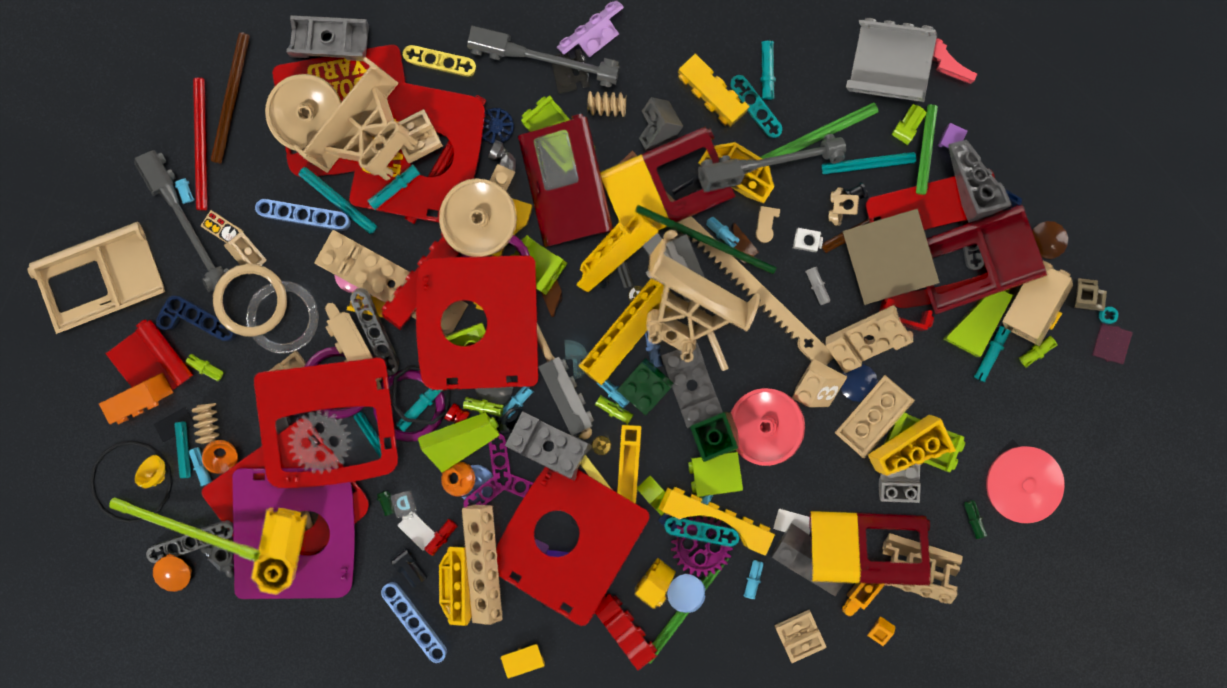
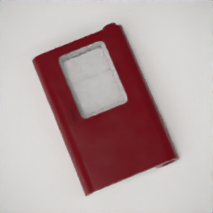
(569, 181)

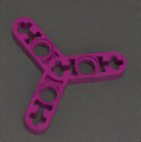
(492, 482)

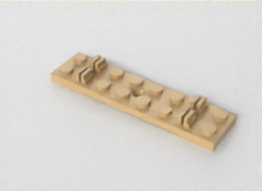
(373, 272)

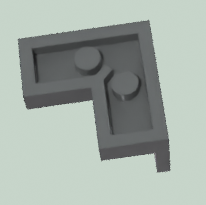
(662, 124)

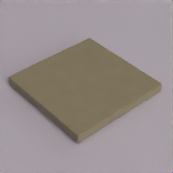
(891, 256)

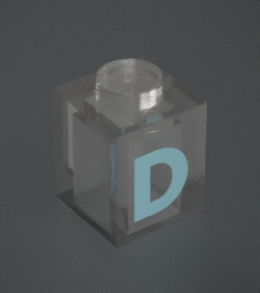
(404, 504)

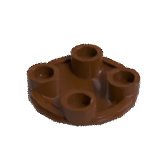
(1050, 239)

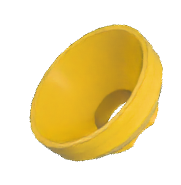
(150, 472)

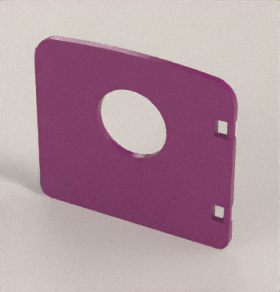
(317, 575)

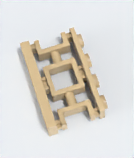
(949, 561)

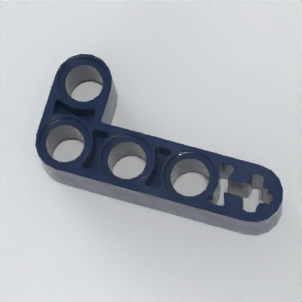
(200, 321)

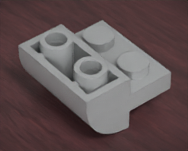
(901, 486)

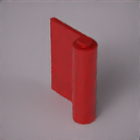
(148, 355)

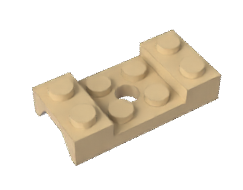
(851, 347)

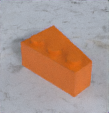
(135, 399)

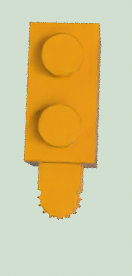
(860, 596)

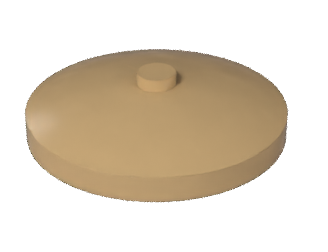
(300, 109)
(478, 217)

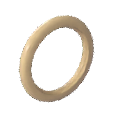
(250, 269)

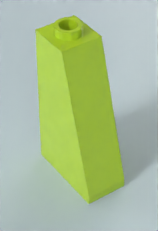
(979, 324)
(457, 441)

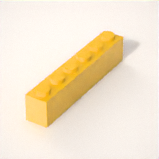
(623, 334)

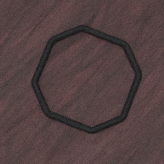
(416, 420)

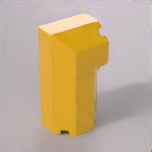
(279, 550)

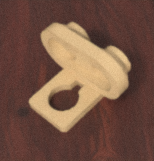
(838, 199)

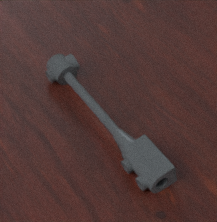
(499, 46)
(731, 172)
(161, 181)

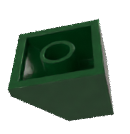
(716, 436)

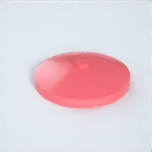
(768, 426)
(1025, 484)

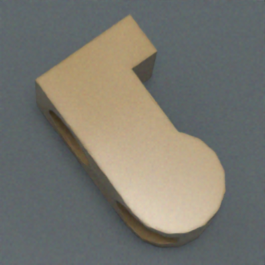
(764, 226)

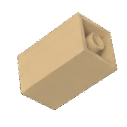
(1038, 305)

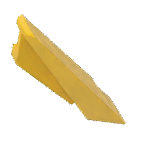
(615, 249)

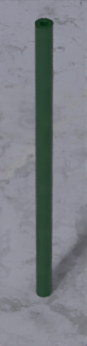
(705, 239)

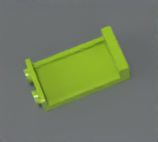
(544, 115)
(945, 462)

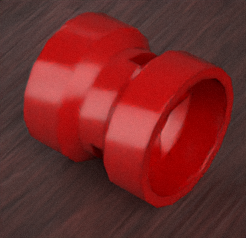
(455, 410)

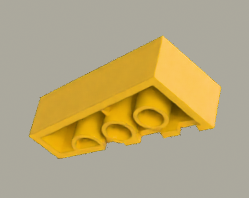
(712, 91)
(913, 446)

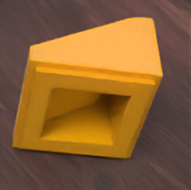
(882, 631)

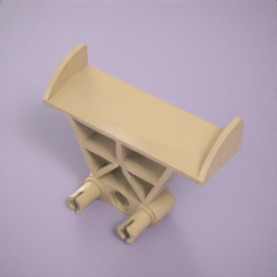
(355, 123)
(663, 322)

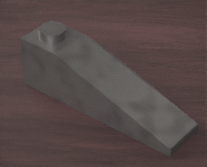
(976, 186)
(795, 552)

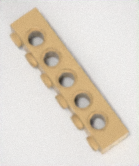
(482, 564)

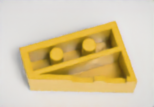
(655, 583)

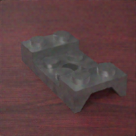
(347, 40)
(695, 404)
(532, 435)

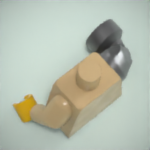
(505, 171)

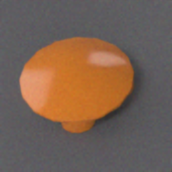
(171, 573)

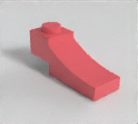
(949, 65)

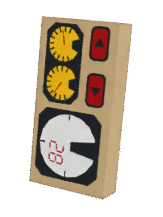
(220, 227)

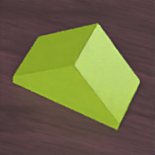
(652, 493)

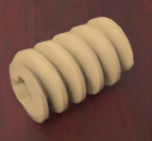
(606, 104)
(205, 423)

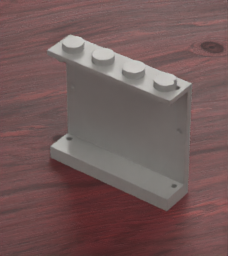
(893, 60)

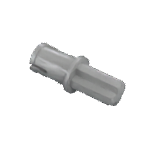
(818, 285)

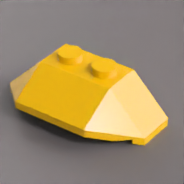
(755, 184)
(454, 587)

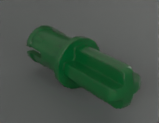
(975, 519)

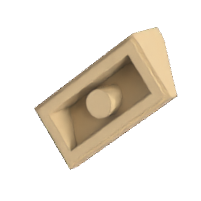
(244, 251)

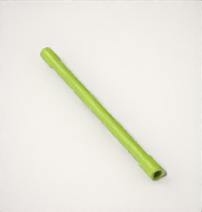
(242, 550)

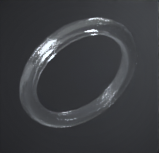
(307, 335)

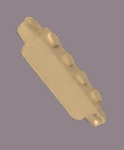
(347, 336)

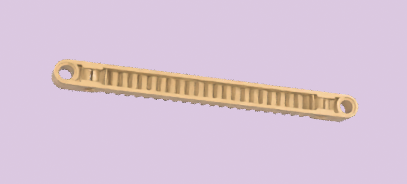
(817, 351)

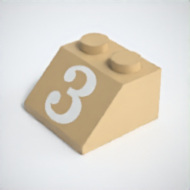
(818, 385)

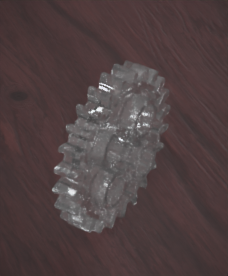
(308, 455)

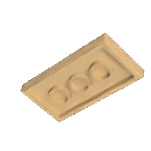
(874, 416)

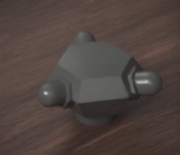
(220, 558)

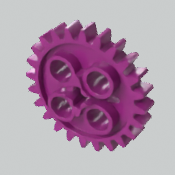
(713, 560)

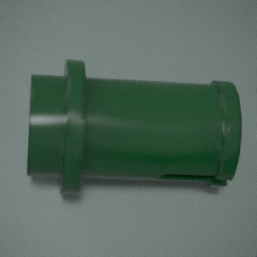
(386, 502)

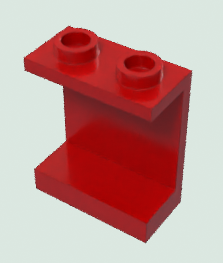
(925, 321)

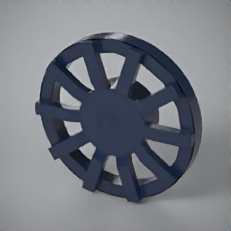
(496, 125)

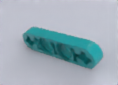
(758, 105)
(701, 534)

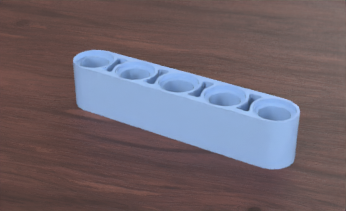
(293, 215)
(412, 612)

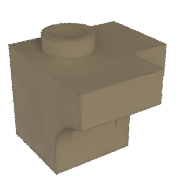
(1089, 296)

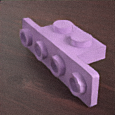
(594, 33)

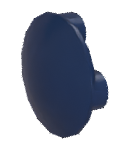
(859, 383)

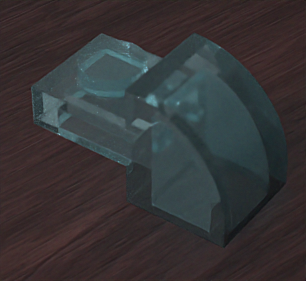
(575, 352)

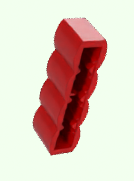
(625, 632)

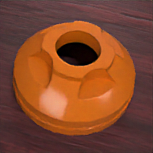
(219, 464)
(465, 481)

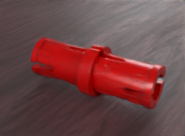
(440, 537)

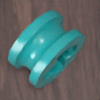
(1108, 321)

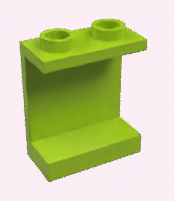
(547, 264)
(716, 475)

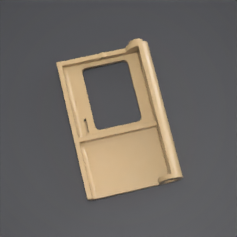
(125, 268)

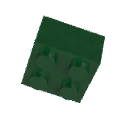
(645, 386)

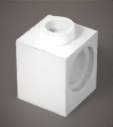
(799, 240)

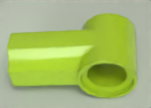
(907, 127)

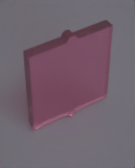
(1112, 343)

